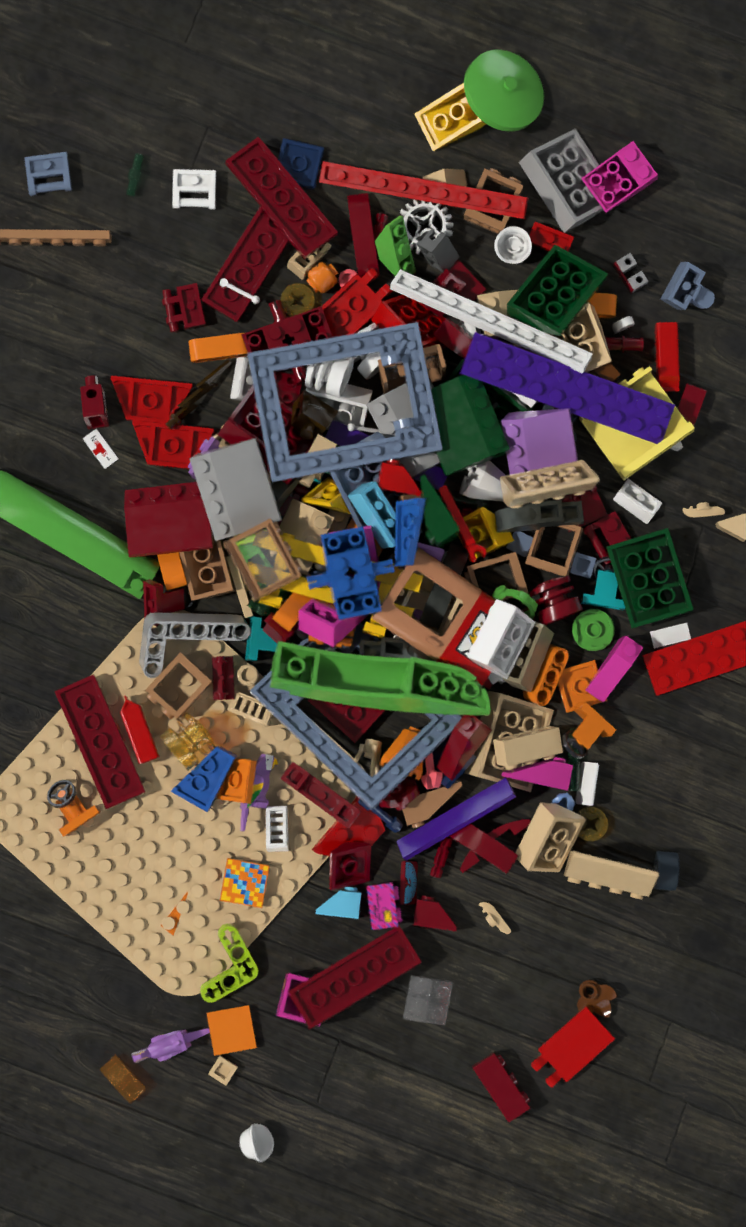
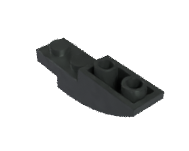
(539, 515)
(391, 648)

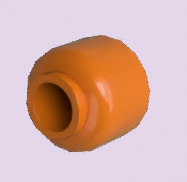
(322, 277)

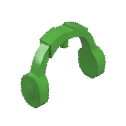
(502, 591)

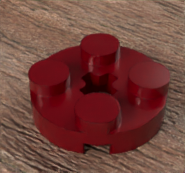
(401, 795)

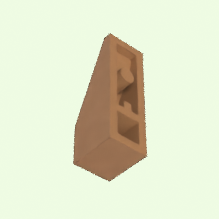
(427, 804)

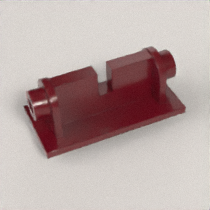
(223, 678)

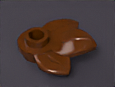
(597, 1001)

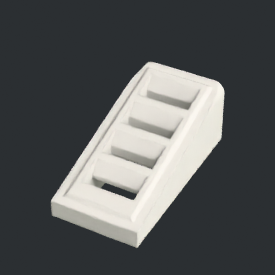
(277, 847)

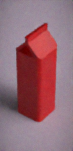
(667, 355)
(138, 732)

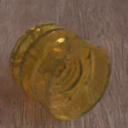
(188, 741)

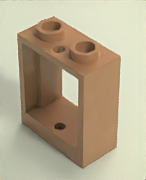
(486, 221)
(514, 565)
(551, 567)
(198, 674)

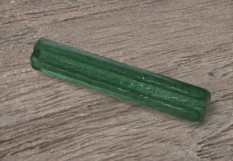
(574, 780)

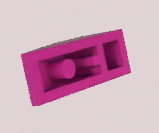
(614, 668)
(545, 773)

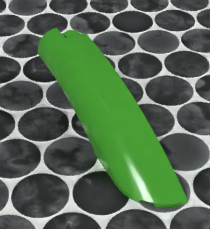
(73, 535)
(377, 681)

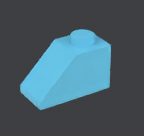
(342, 904)

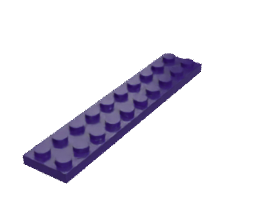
(566, 388)

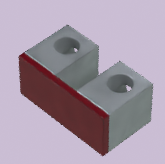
(622, 268)

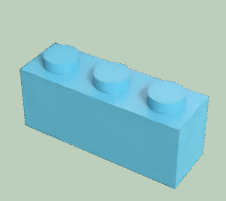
(375, 512)

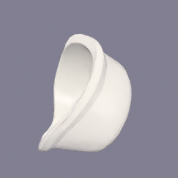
(513, 245)
(257, 1142)

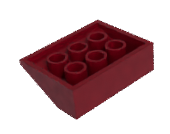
(246, 425)
(166, 520)

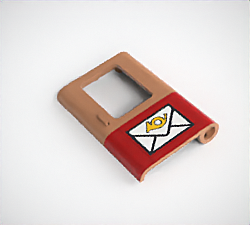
(461, 634)

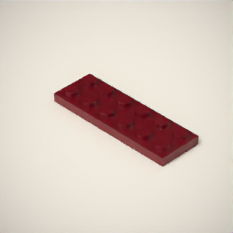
(281, 197)
(247, 266)
(100, 741)
(354, 977)

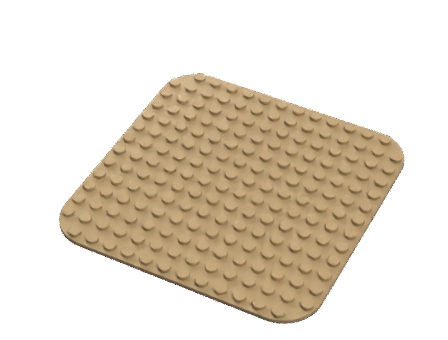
(147, 852)

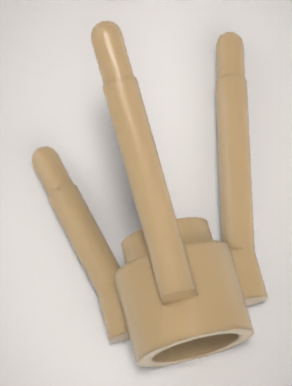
(373, 751)

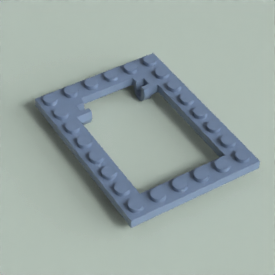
(395, 345)
(368, 789)

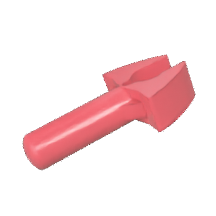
(431, 778)

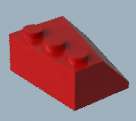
(403, 311)

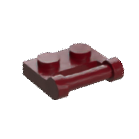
(611, 529)

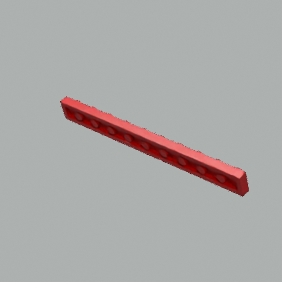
(424, 190)

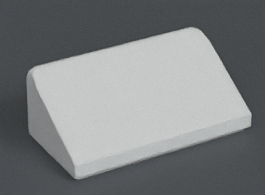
(242, 379)
(637, 501)
(587, 783)

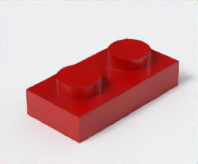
(547, 237)

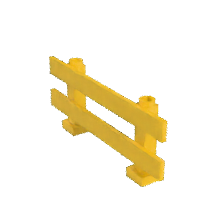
(314, 554)

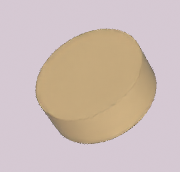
(247, 675)

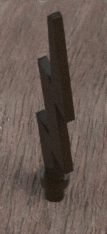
(189, 404)

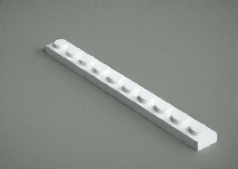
(491, 321)

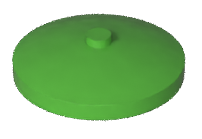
(503, 90)

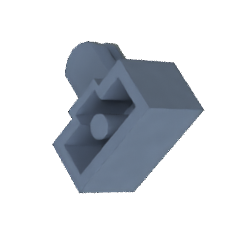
(686, 288)

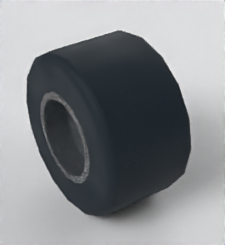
(668, 868)

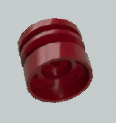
(555, 600)

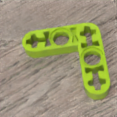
(235, 971)

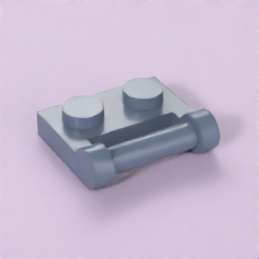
(48, 166)

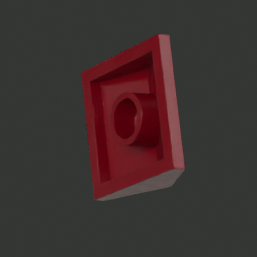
(349, 865)

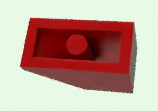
(396, 478)

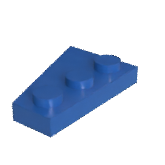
(407, 530)
(206, 779)

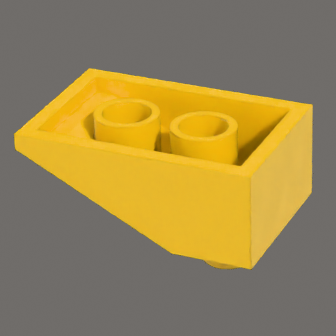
(448, 119)

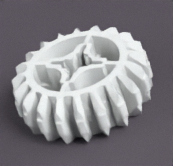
(434, 210)

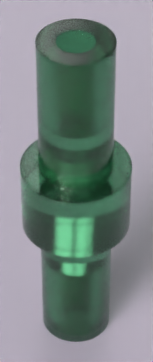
(134, 174)

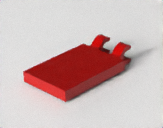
(354, 304)
(464, 533)
(573, 1046)

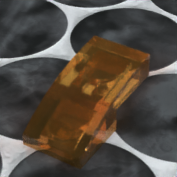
(123, 1079)

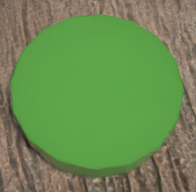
(593, 630)

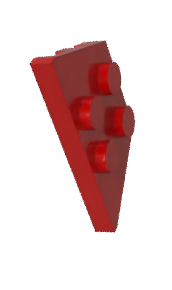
(149, 399)
(170, 447)
(365, 829)

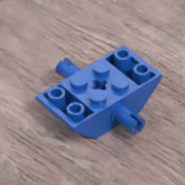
(345, 552)

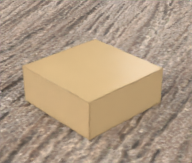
(223, 1070)

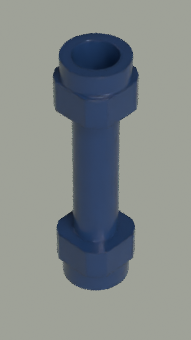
(391, 821)

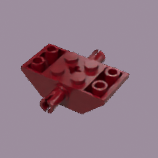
(302, 328)

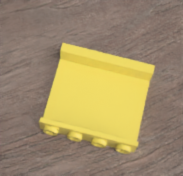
(632, 453)

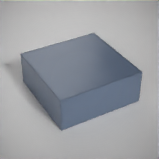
(521, 543)
(582, 565)

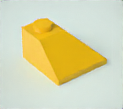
(326, 496)
(484, 531)

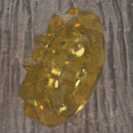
(298, 290)
(601, 824)

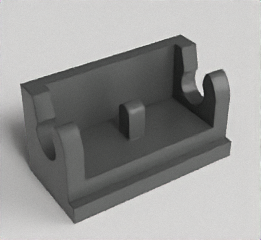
(438, 252)

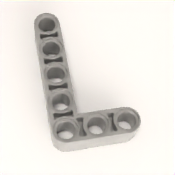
(186, 632)

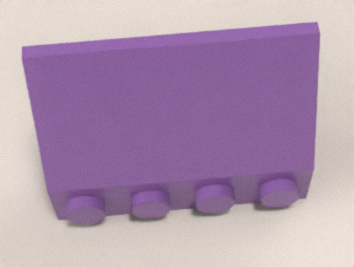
(539, 439)

